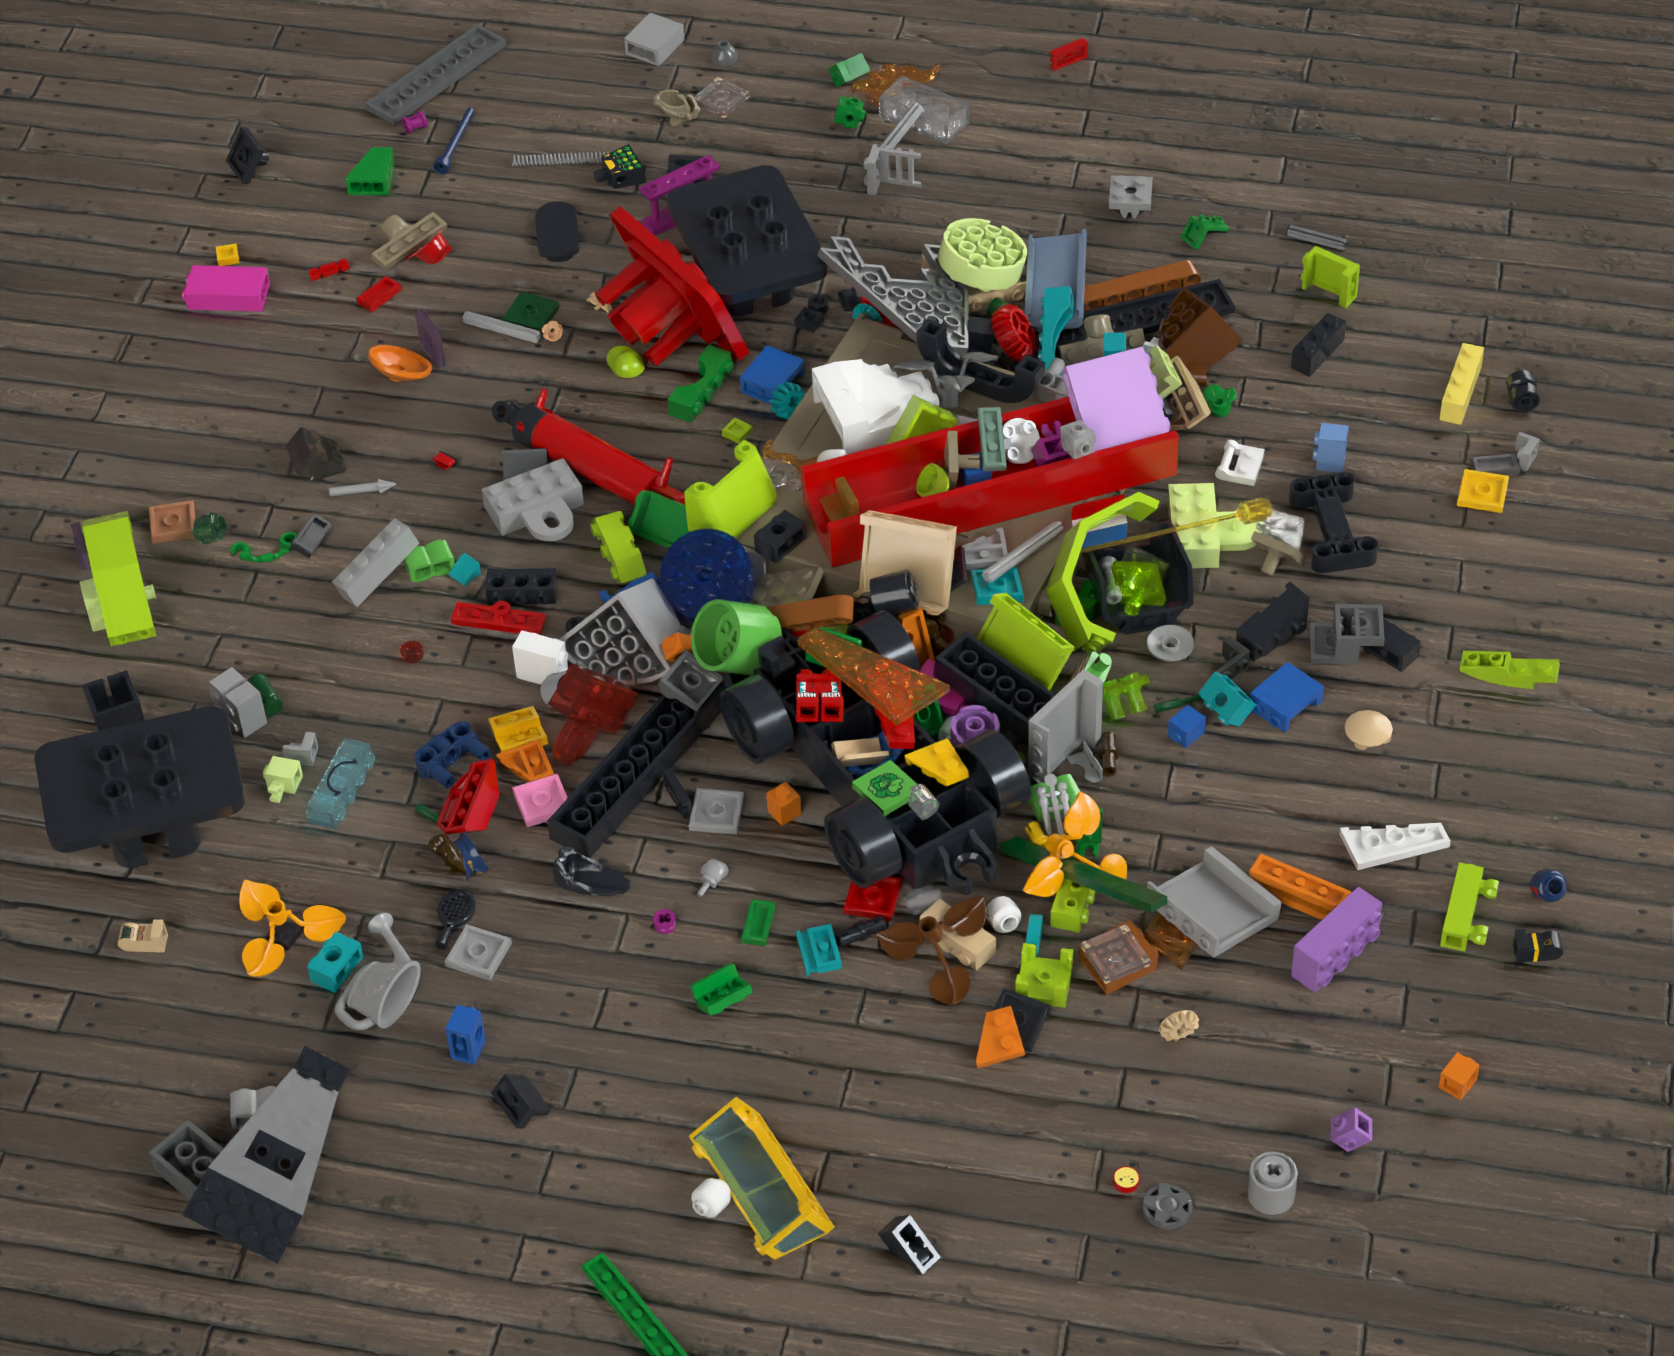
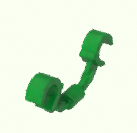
(264, 558)

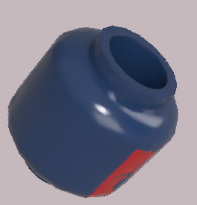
(1548, 885)

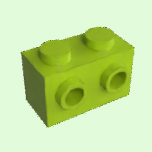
(1071, 906)

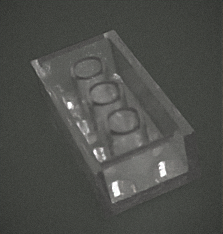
(941, 116)

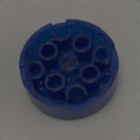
(703, 554)

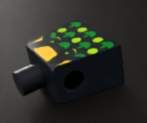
(621, 168)

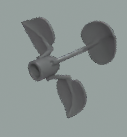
(952, 384)

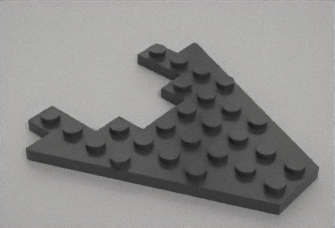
(902, 300)

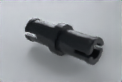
(860, 931)

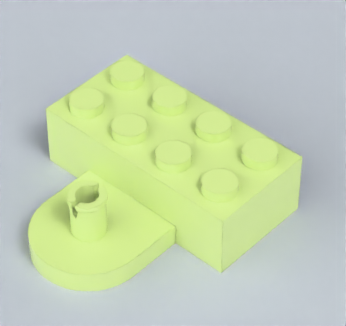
(1203, 543)

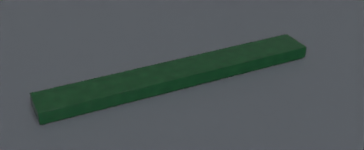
(1088, 876)

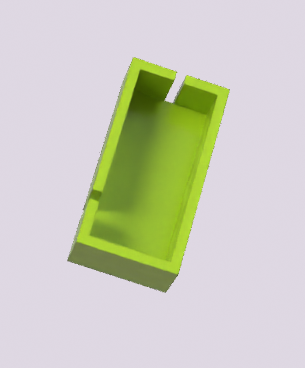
(921, 418)

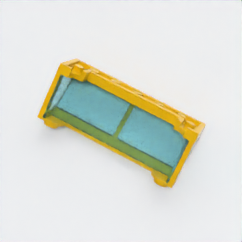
(761, 1179)

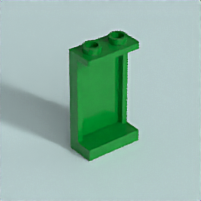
(658, 518)

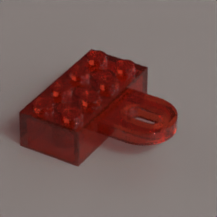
(590, 704)

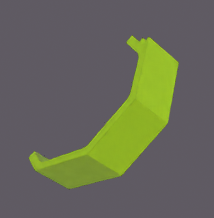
(118, 578)
(1060, 590)

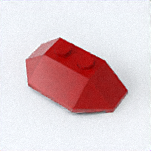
(471, 800)

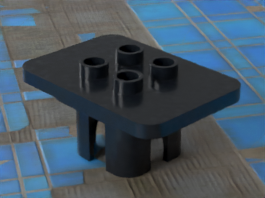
(748, 237)
(140, 783)

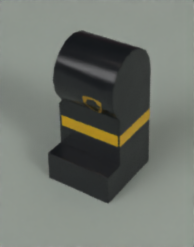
(1536, 946)

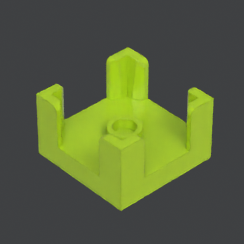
(1044, 977)

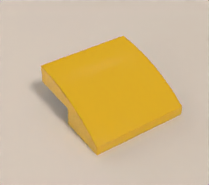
(517, 728)

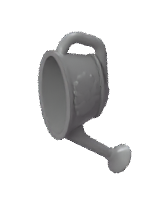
(379, 988)

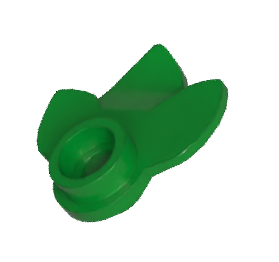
(1219, 400)

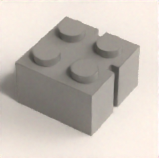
(241, 703)

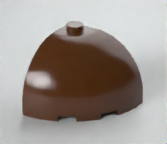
(1195, 332)

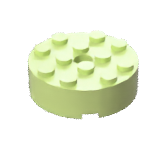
(982, 254)

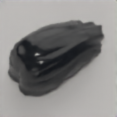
(587, 876)

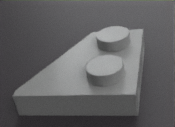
(985, 551)

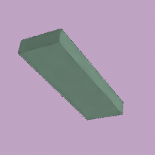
(991, 439)

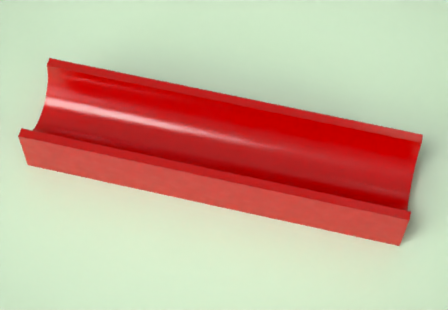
(888, 475)

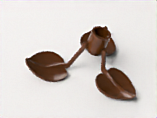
(903, 938)

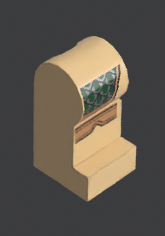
(143, 937)

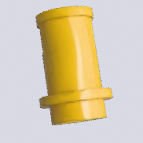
(1036, 834)

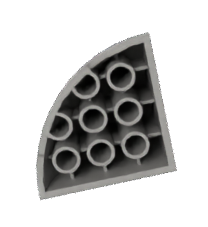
(626, 636)

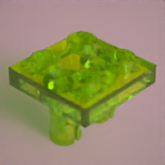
(1139, 585)
(1128, 685)

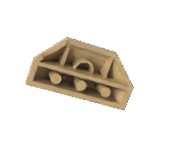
(1186, 401)

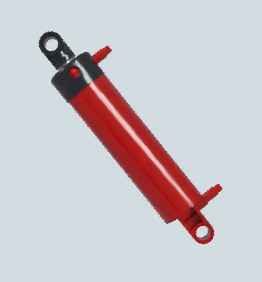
(583, 452)

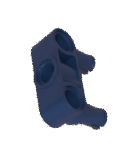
(446, 750)

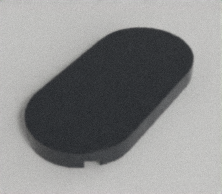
(557, 231)

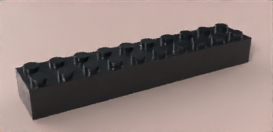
(630, 772)

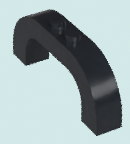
(988, 382)

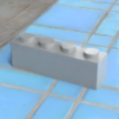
(375, 562)

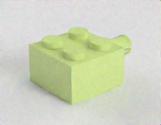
(93, 606)

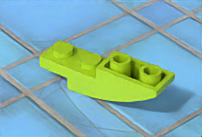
(1508, 671)

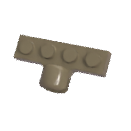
(405, 238)
(1092, 346)

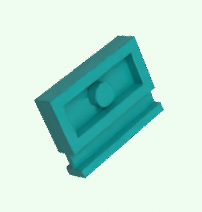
(819, 949)

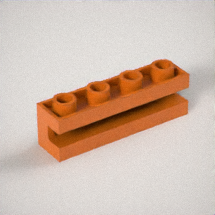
(1297, 887)

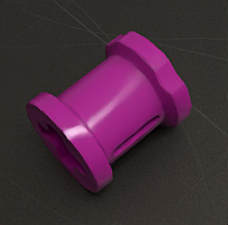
(414, 122)

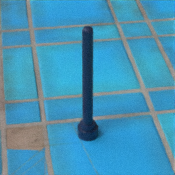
(442, 163)

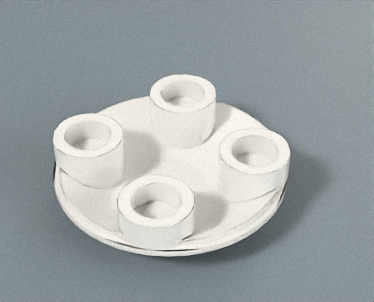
(1019, 440)

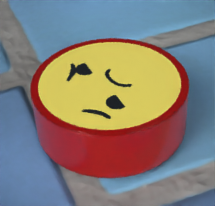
(1126, 1179)

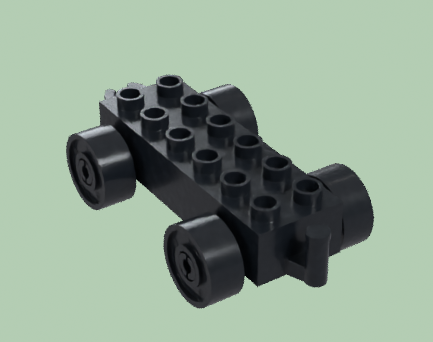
(864, 842)

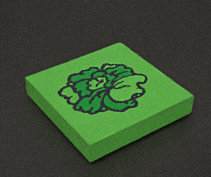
(885, 787)

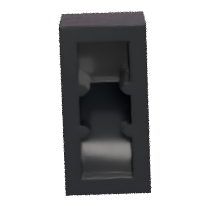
(909, 1242)

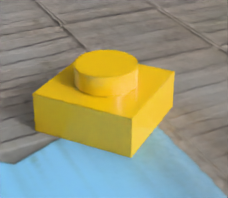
(227, 254)

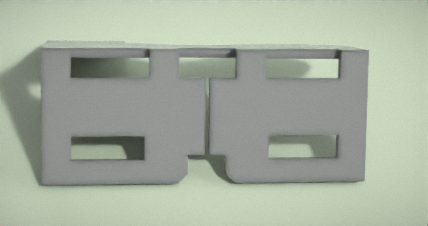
(1081, 759)

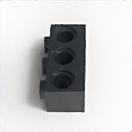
(521, 586)

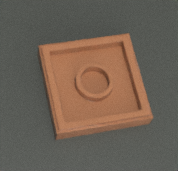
(172, 521)

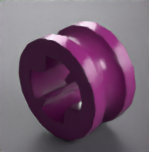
(665, 927)

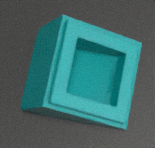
(465, 570)

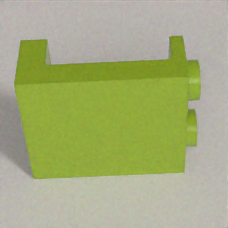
(1331, 274)

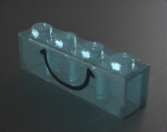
(340, 783)

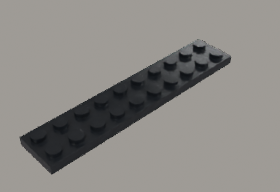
(1146, 312)

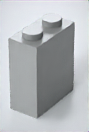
(654, 39)

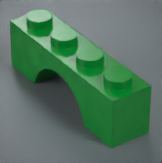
(689, 400)

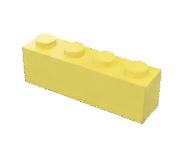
(1461, 383)

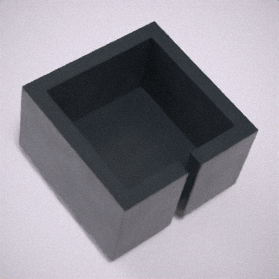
(117, 709)

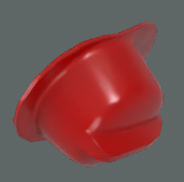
(434, 250)

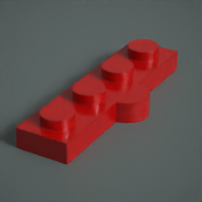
(498, 618)

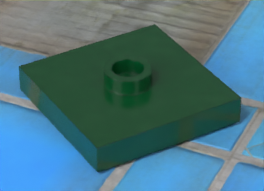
(531, 311)

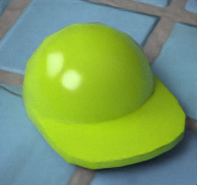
(625, 362)
(932, 481)

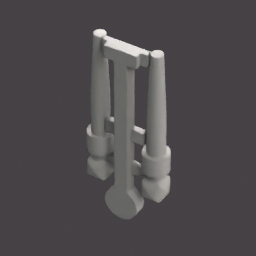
(1050, 780)

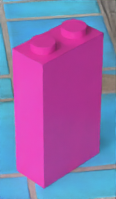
(226, 288)

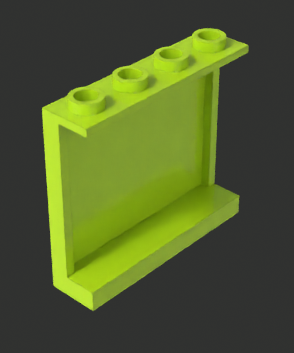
(1024, 640)

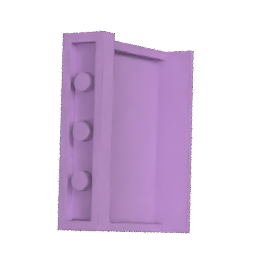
(1116, 398)

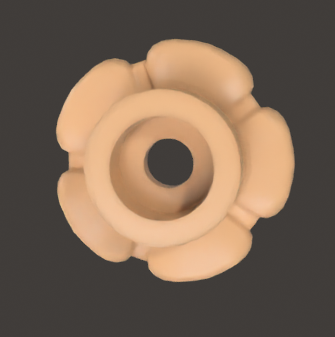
(556, 334)

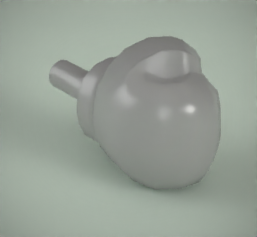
(712, 874)

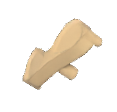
(592, 299)

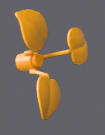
(1080, 819)
(262, 899)

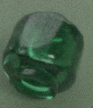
(209, 528)

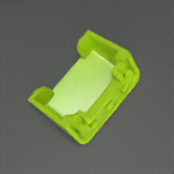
(735, 499)

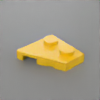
(940, 762)

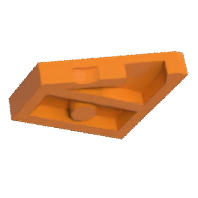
(527, 761)
(999, 1038)

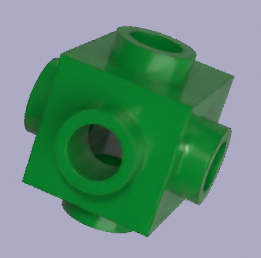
(849, 112)

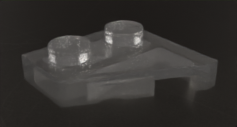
(1283, 528)

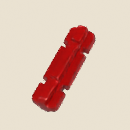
(328, 269)

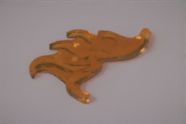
(891, 73)

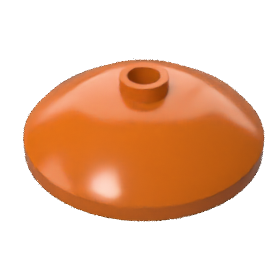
(399, 363)

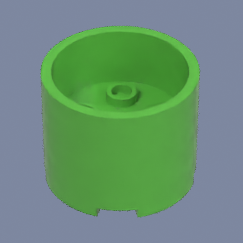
(729, 635)

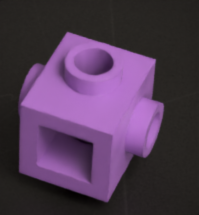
(1351, 1129)

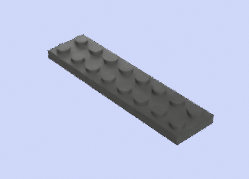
(435, 74)

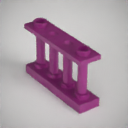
(661, 220)

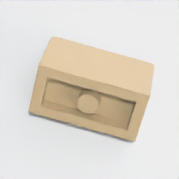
(859, 752)

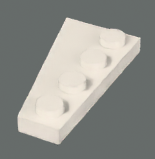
(1380, 846)

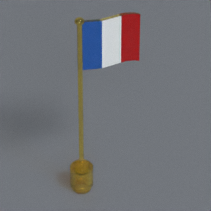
(1115, 530)

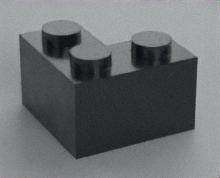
(981, 337)

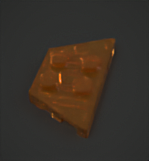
(1170, 940)

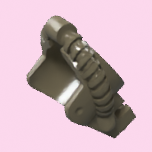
(676, 106)

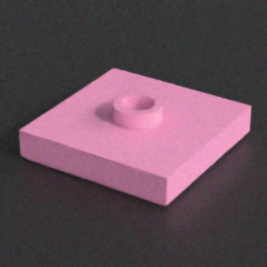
(539, 799)

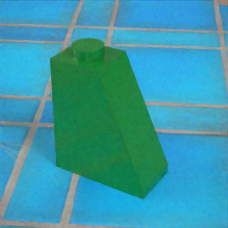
(372, 173)

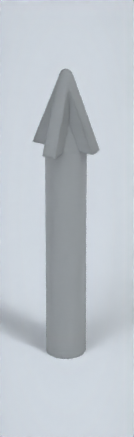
(380, 486)

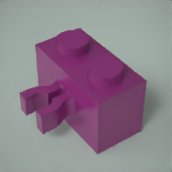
(1049, 449)

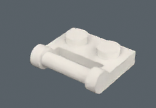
(1247, 465)

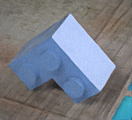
(1331, 447)

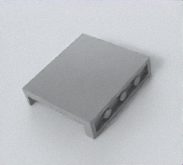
(1064, 724)
(1217, 903)

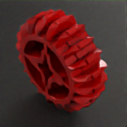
(1014, 332)

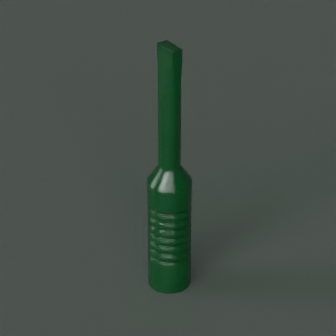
(1172, 704)
(427, 812)

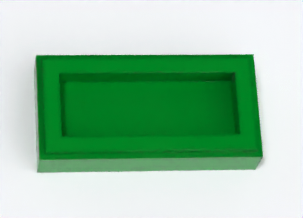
(758, 922)

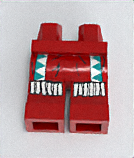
(817, 689)

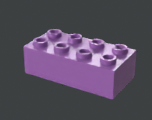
(1336, 940)

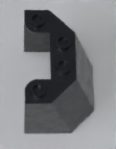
(1177, 584)

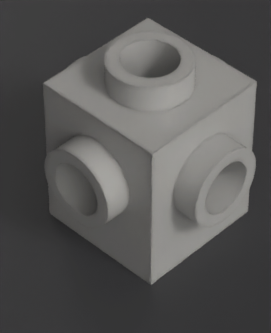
(1077, 439)

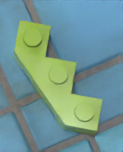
(618, 547)

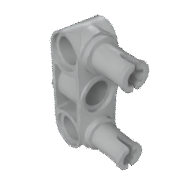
(1052, 385)

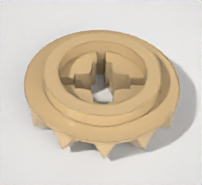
(1179, 1025)

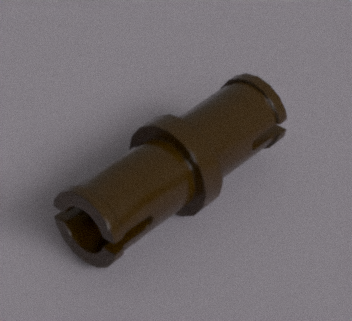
(1108, 753)

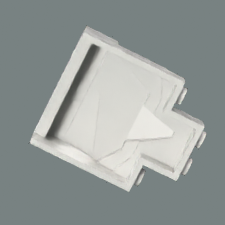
(866, 400)

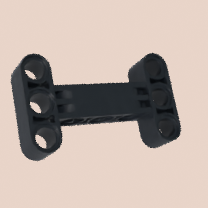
(1340, 548)

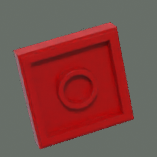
(874, 901)

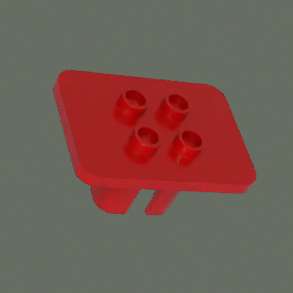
(669, 293)

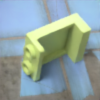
(1164, 372)

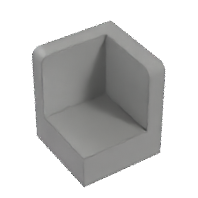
(302, 752)

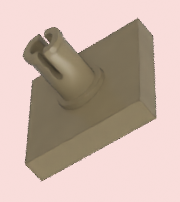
(954, 461)
(1276, 551)

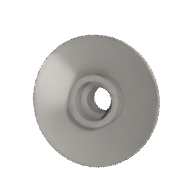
(1170, 643)

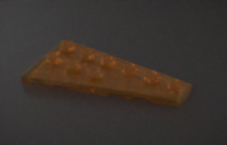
(881, 681)

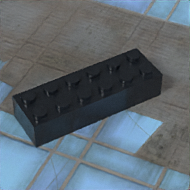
(991, 682)

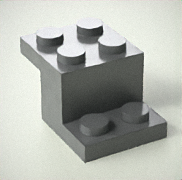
(1351, 627)

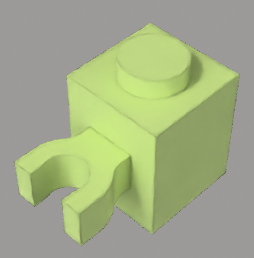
(282, 776)

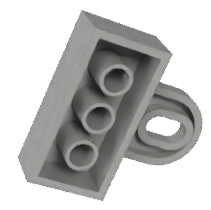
(533, 498)

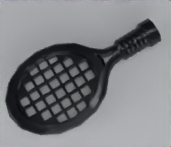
(441, 943)

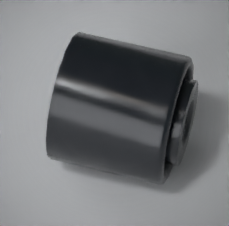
(895, 592)

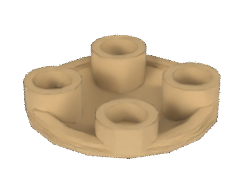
(1368, 729)

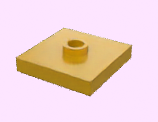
(1482, 491)

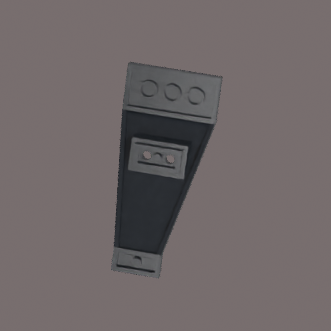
(252, 1195)

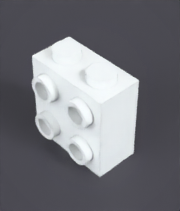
(538, 657)

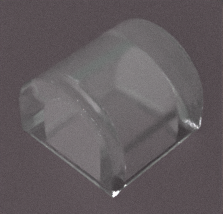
(922, 801)

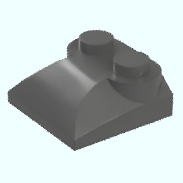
(689, 681)

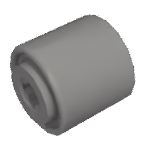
(1272, 1183)

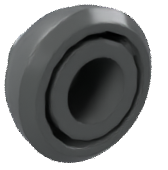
(724, 54)

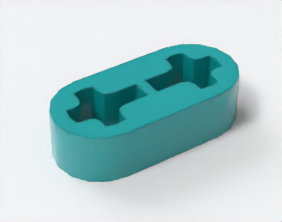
(1034, 931)

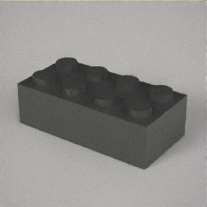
(184, 1157)

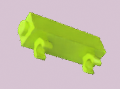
(1462, 905)

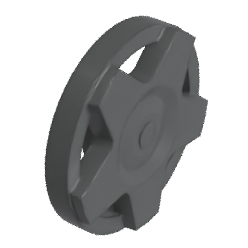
(1167, 1206)

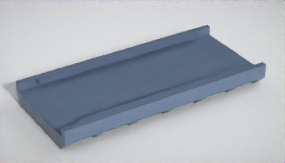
(1055, 263)

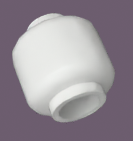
(1003, 914)
(711, 1197)

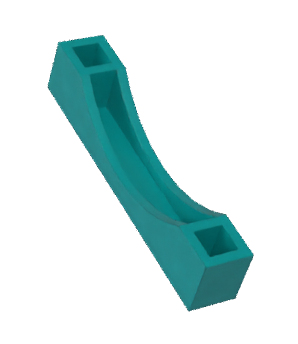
(1058, 310)

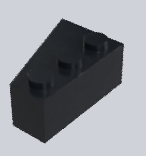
(1276, 624)

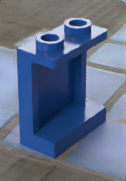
(767, 371)
(1285, 696)

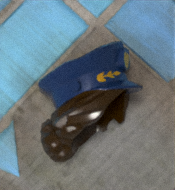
(459, 855)

